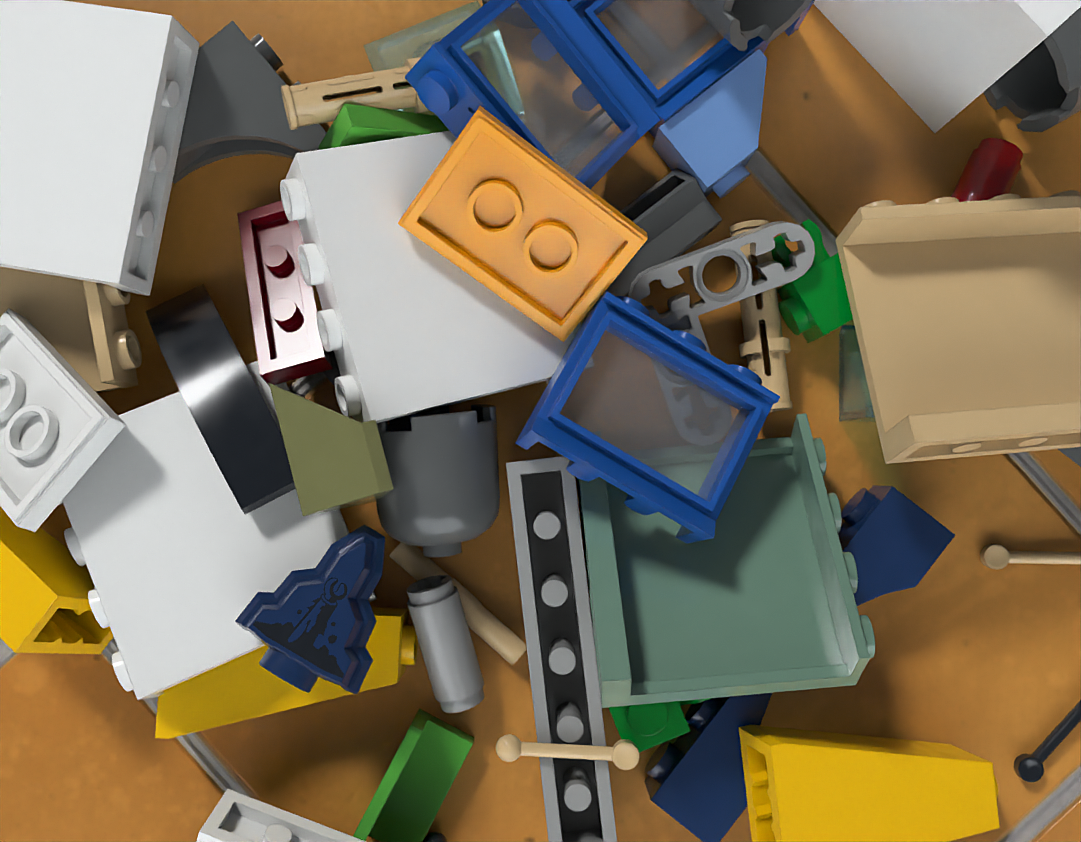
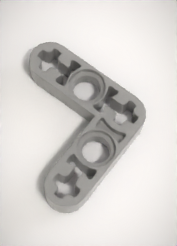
(684, 316)

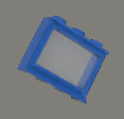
(666, 48)
(541, 78)
(651, 415)

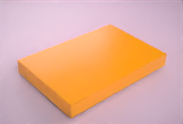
(522, 225)

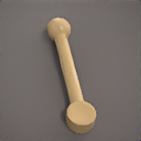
(998, 557)
(623, 753)

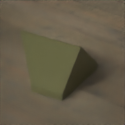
(330, 455)

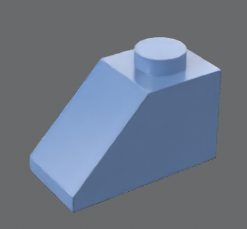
(718, 129)

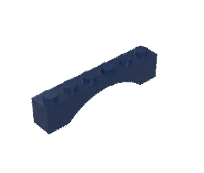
(702, 772)

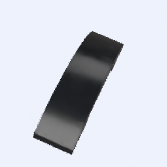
(222, 398)

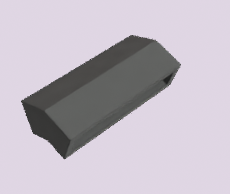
(675, 220)

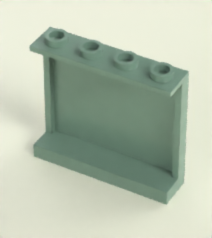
(730, 613)

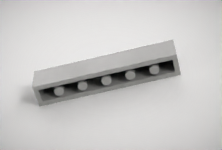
(560, 647)

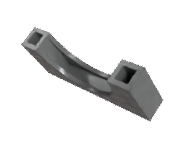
(240, 110)

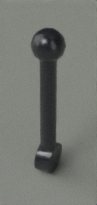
(1030, 766)

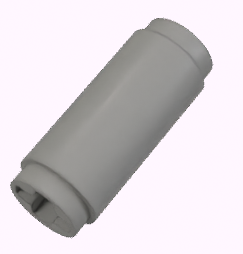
(446, 643)

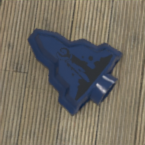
(322, 616)

